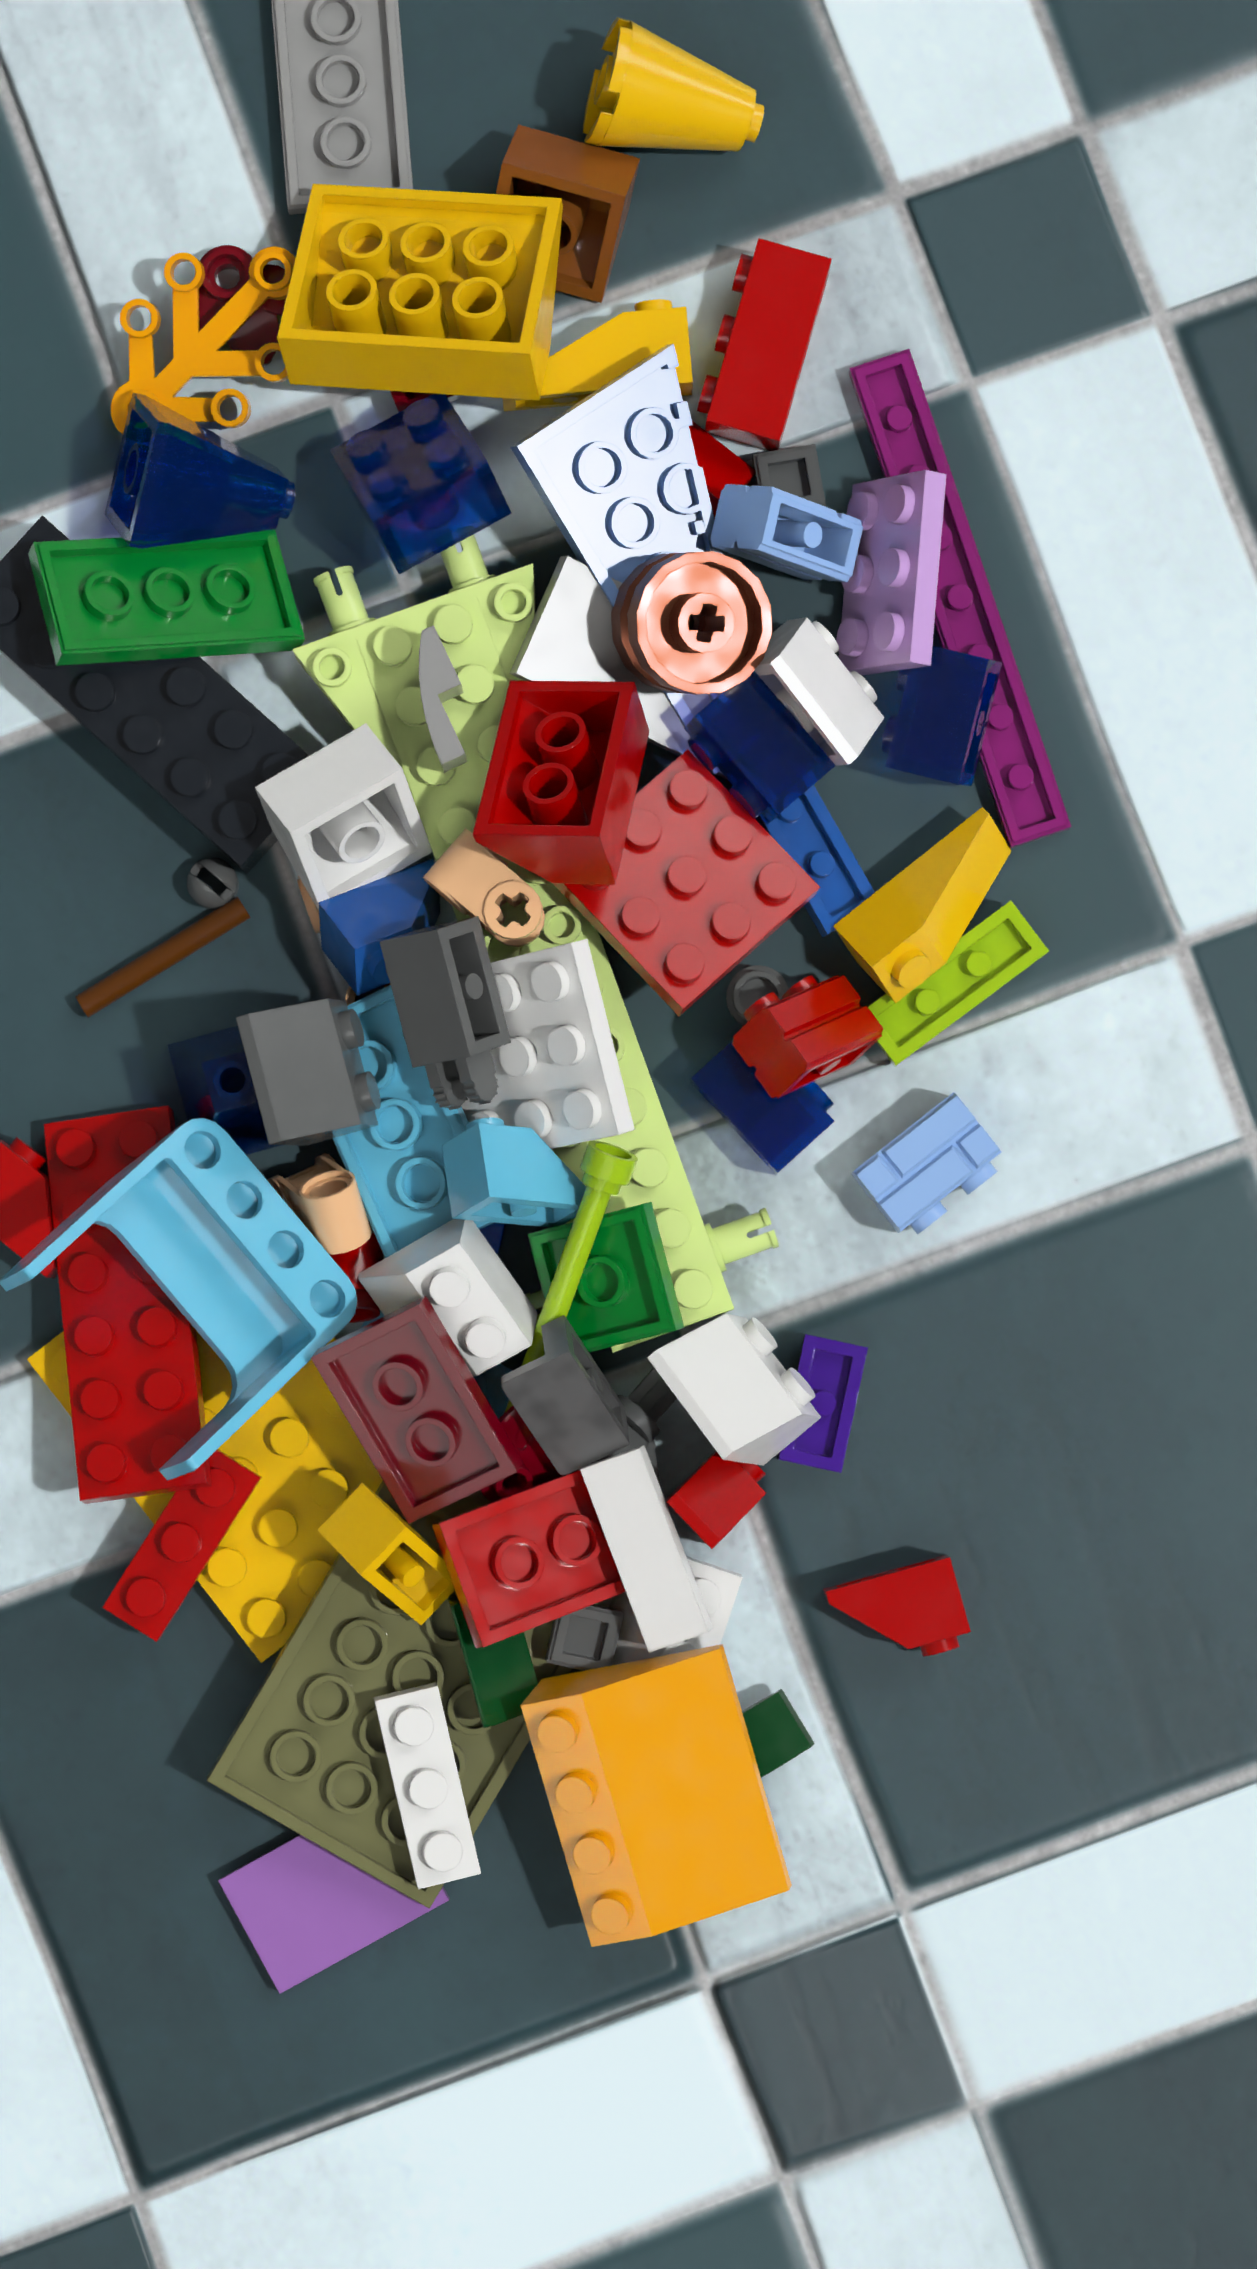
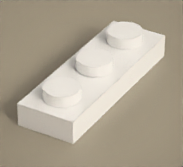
(427, 1785)

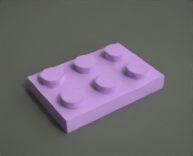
(895, 574)

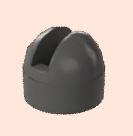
(202, 893)

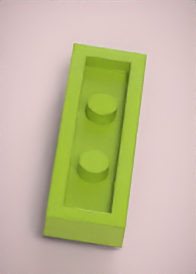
(975, 970)

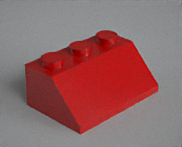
(564, 778)

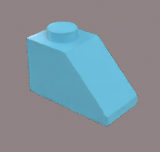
(508, 1177)

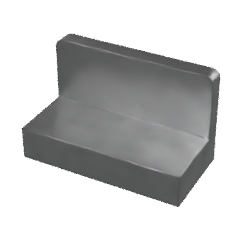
(567, 1401)

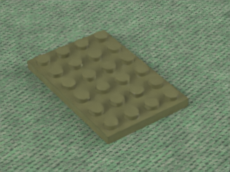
(312, 1732)

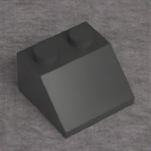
(309, 1071)

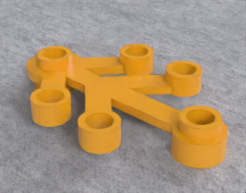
(197, 351)

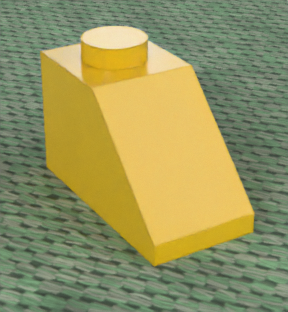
(389, 1553)

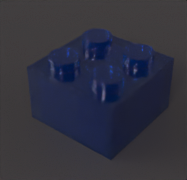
(421, 481)

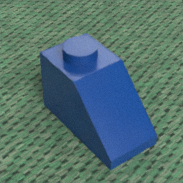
(374, 912)

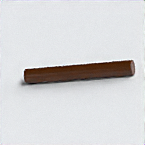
(162, 957)

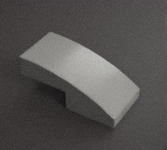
(438, 685)

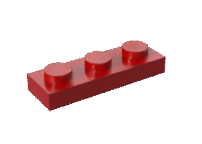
(180, 1547)

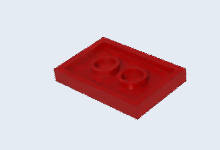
(528, 1559)

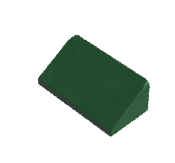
(497, 1673)

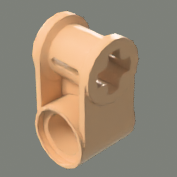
(480, 883)
(327, 1204)

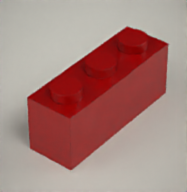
(764, 344)

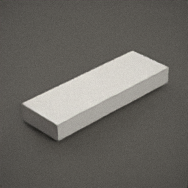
(646, 1548)

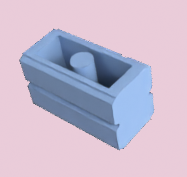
(786, 532)
(927, 1164)

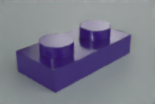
(835, 1376)

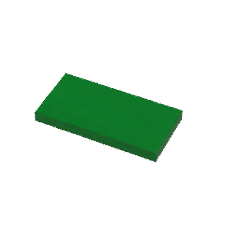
(165, 600)

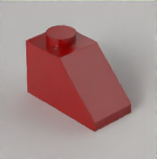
(24, 1200)
(717, 1496)
(908, 1605)

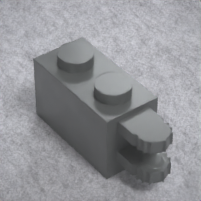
(448, 1008)

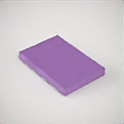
(313, 1909)

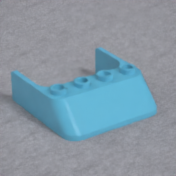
(225, 1259)

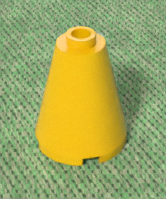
(665, 97)

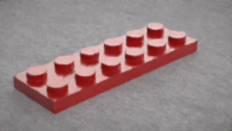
(124, 1339)

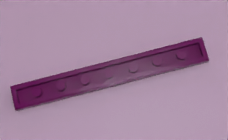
(965, 607)

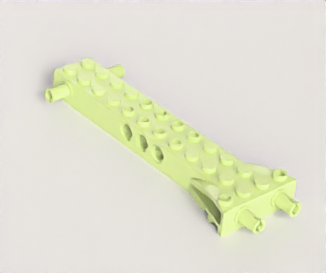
(373, 678)

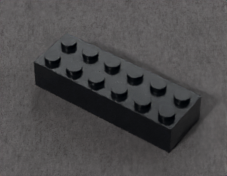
(161, 717)

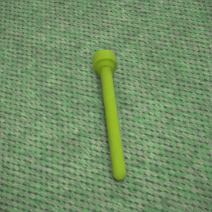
(605, 1171)

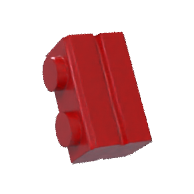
(805, 1034)

